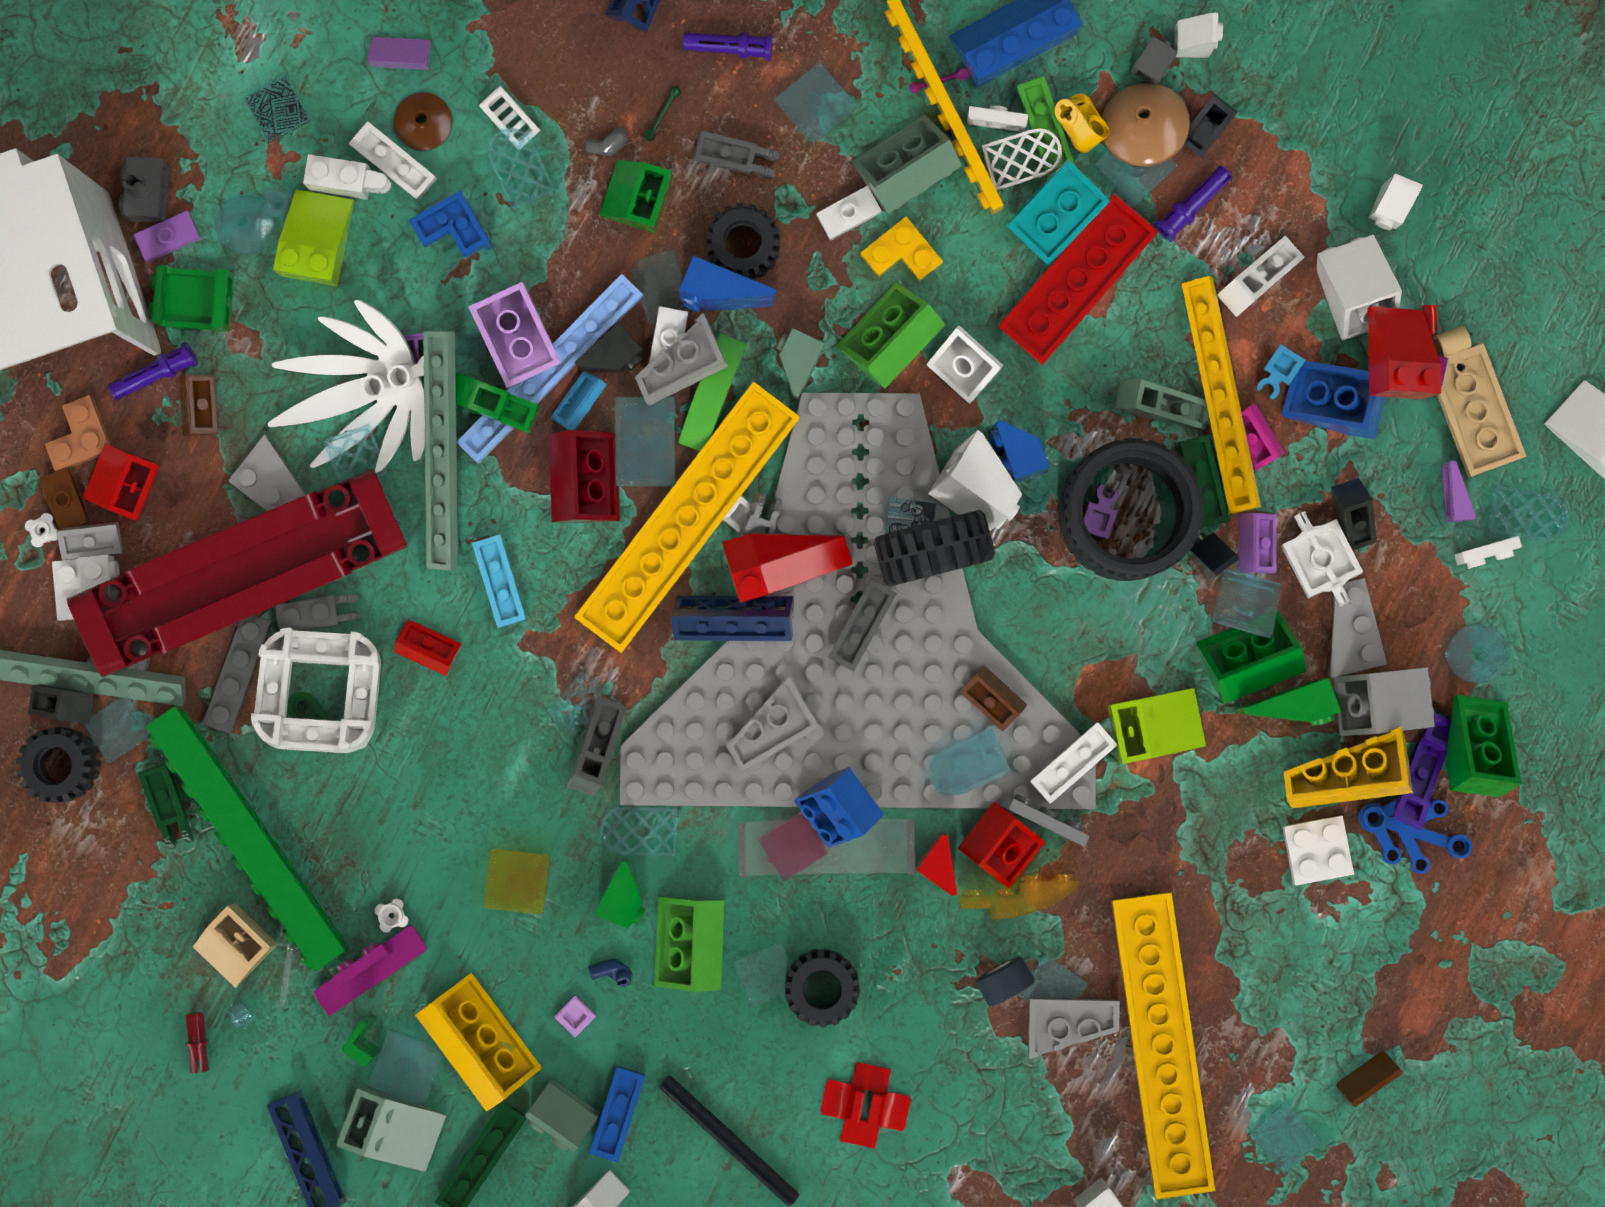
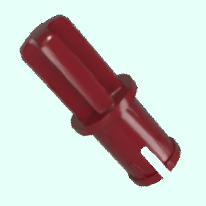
(196, 1042)

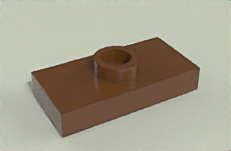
(64, 499)

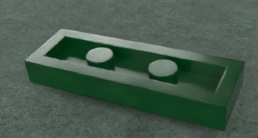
(1200, 457)

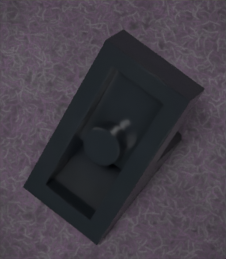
(1209, 125)

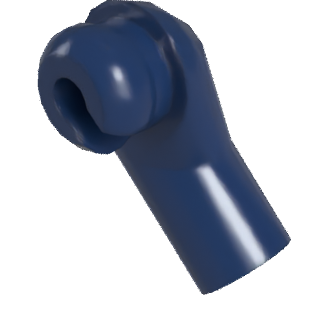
(613, 969)

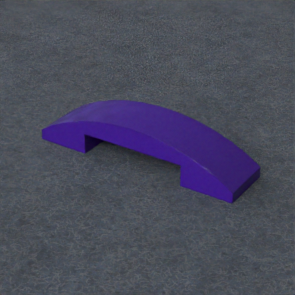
(1424, 771)

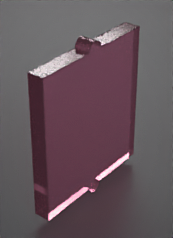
(793, 846)

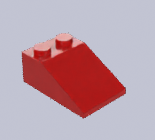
(1401, 354)

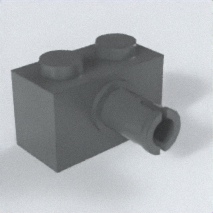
(144, 189)

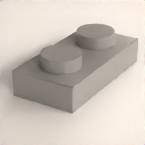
(89, 540)

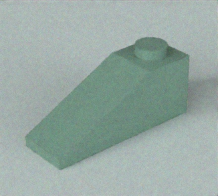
(1161, 404)

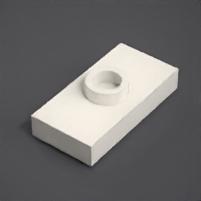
(997, 117)
(848, 213)
(668, 327)

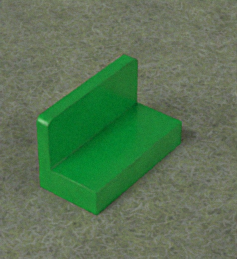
(359, 1047)

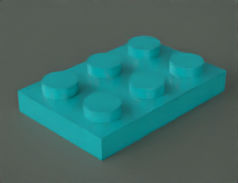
(1057, 212)

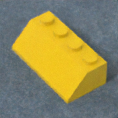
(469, 1034)

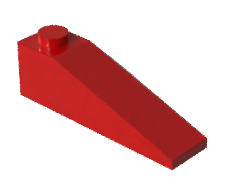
(777, 561)

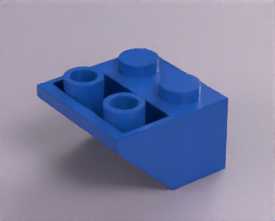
(1019, 450)
(839, 808)

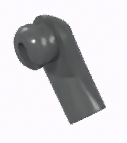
(610, 145)

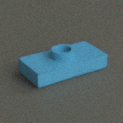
(578, 401)

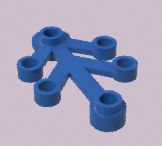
(1408, 834)

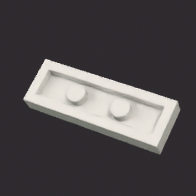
(392, 161)
(1073, 763)

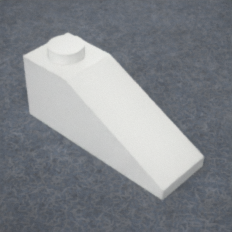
(1260, 276)

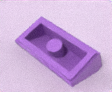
(399, 53)
(1257, 543)

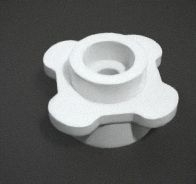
(49, 534)
(388, 923)

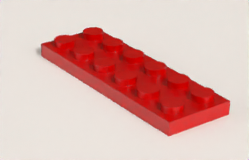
(1077, 280)

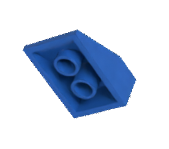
(719, 289)
(1334, 400)

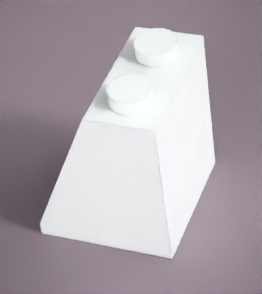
(1355, 279)
(977, 481)

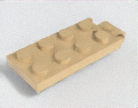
(1475, 405)

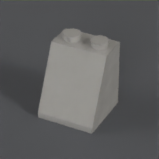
(1384, 701)

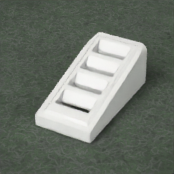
(492, 98)

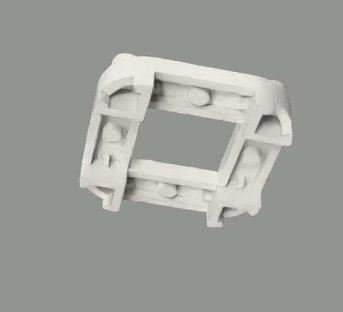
(320, 648)

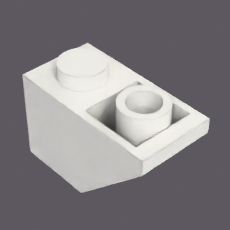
(1197, 35)

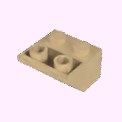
(234, 944)

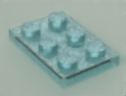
(644, 442)

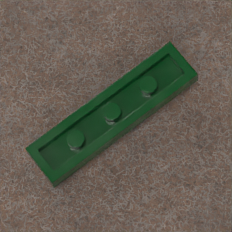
(482, 1157)

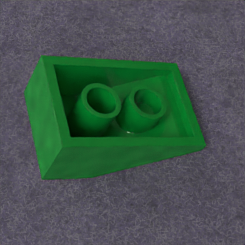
(1303, 703)
(1481, 748)

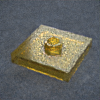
(517, 881)

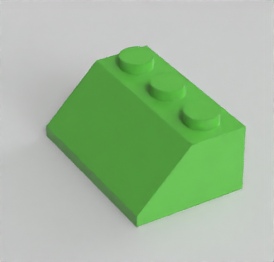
(891, 334)
(689, 943)

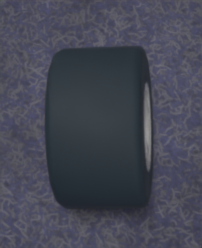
(1005, 981)

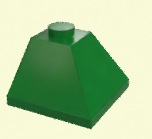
(622, 898)

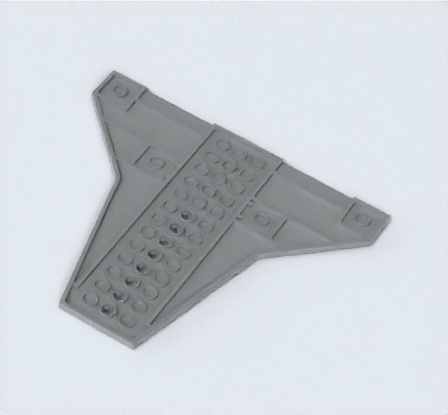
(905, 690)

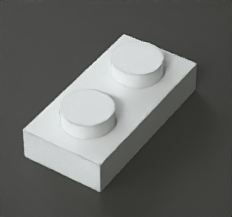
(1501, 550)

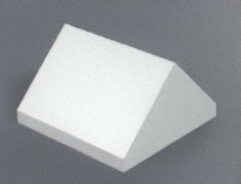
(964, 364)

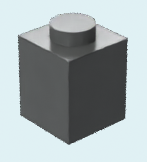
(1154, 61)

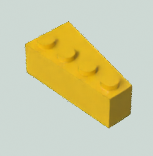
(1354, 773)

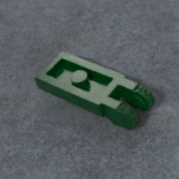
(165, 803)

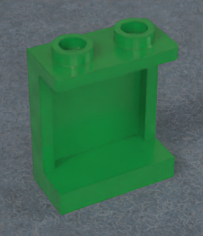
(192, 299)

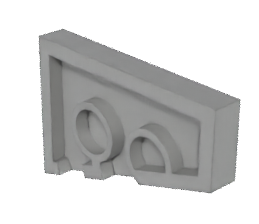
(683, 364)
(266, 477)
(1355, 634)
(774, 726)
(1065, 1022)

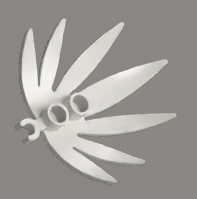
(389, 380)

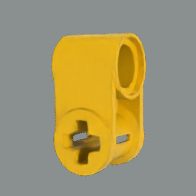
(1083, 124)

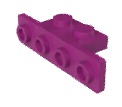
(374, 966)

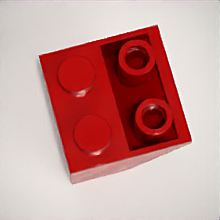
(122, 482)

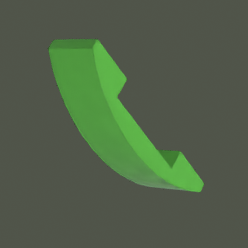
(711, 396)

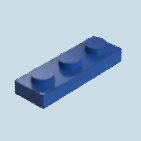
(617, 1113)

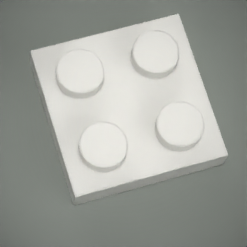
(1318, 850)

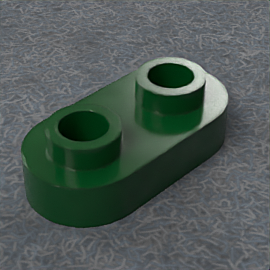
(315, 710)

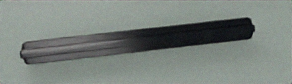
(729, 1141)

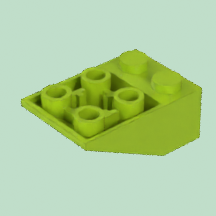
(1156, 726)

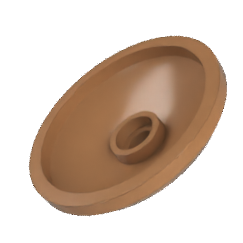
(1149, 139)

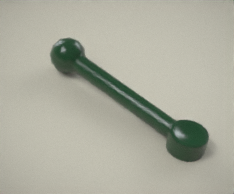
(650, 133)

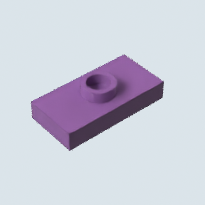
(167, 236)

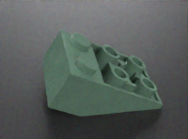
(390, 1129)

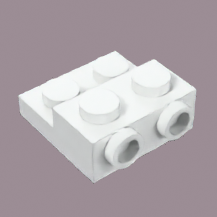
(79, 575)

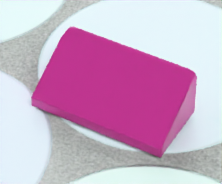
(1260, 438)

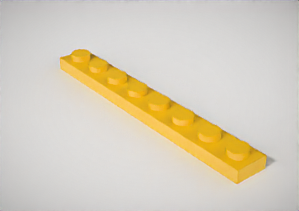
(949, 117)
(1221, 395)

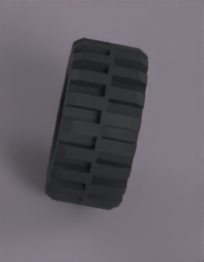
(934, 548)

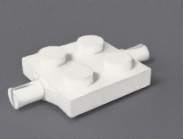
(1322, 559)

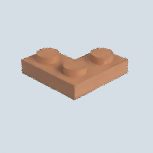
(86, 437)

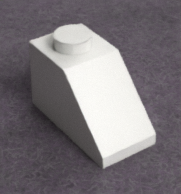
(1394, 202)
(604, 1193)

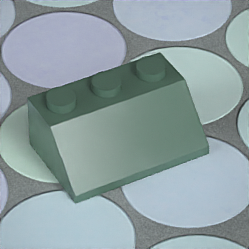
(907, 163)

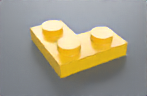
(904, 244)

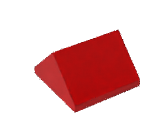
(937, 864)

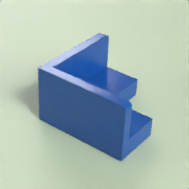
(452, 217)

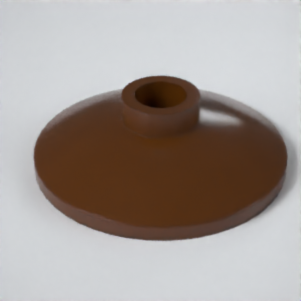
(426, 135)

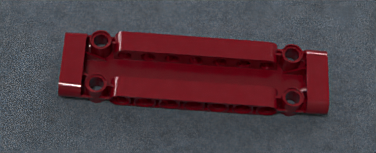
(236, 573)

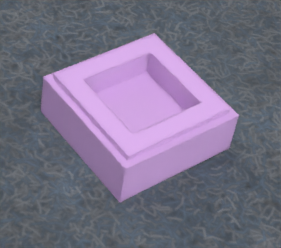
(575, 1015)

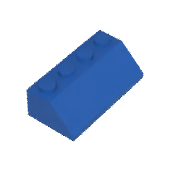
(1014, 36)

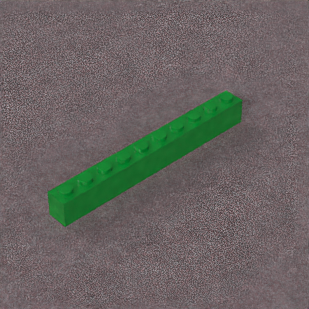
(247, 838)

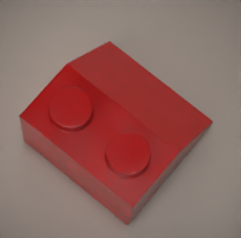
(1001, 845)

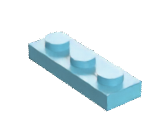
(499, 581)

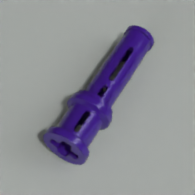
(692, 41)
(1183, 212)
(165, 366)

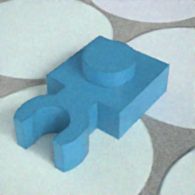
(1282, 367)

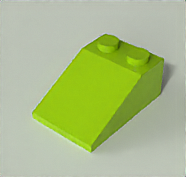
(314, 238)

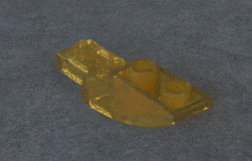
(1031, 896)

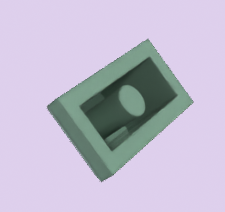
(799, 358)

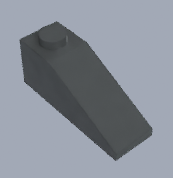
(596, 747)

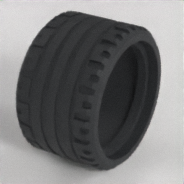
(1172, 471)

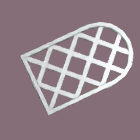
(990, 166)

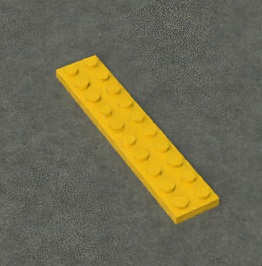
(687, 517)
(1163, 1045)

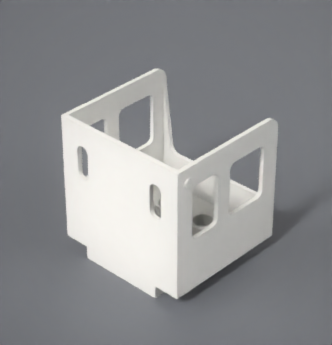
(61, 218)

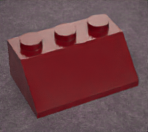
(583, 477)

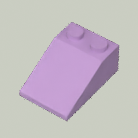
(514, 334)

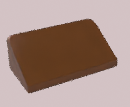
(198, 405)
(993, 698)
(1368, 1079)

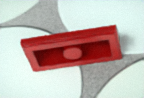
(427, 647)

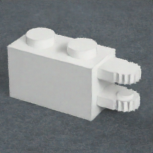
(343, 177)

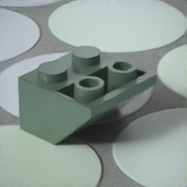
(562, 1116)

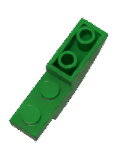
(494, 403)

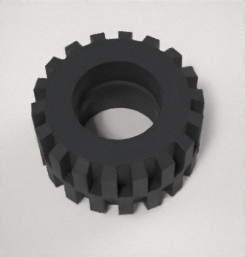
(748, 218)
(34, 769)
(822, 1014)

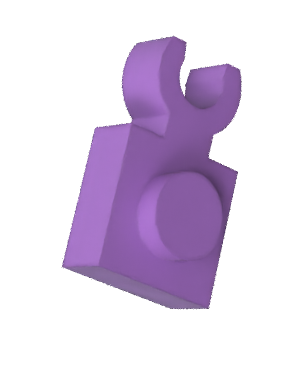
(1099, 516)

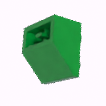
(637, 194)

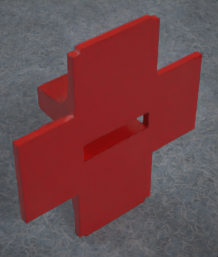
(847, 1099)

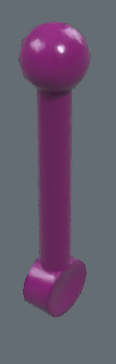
(961, 73)

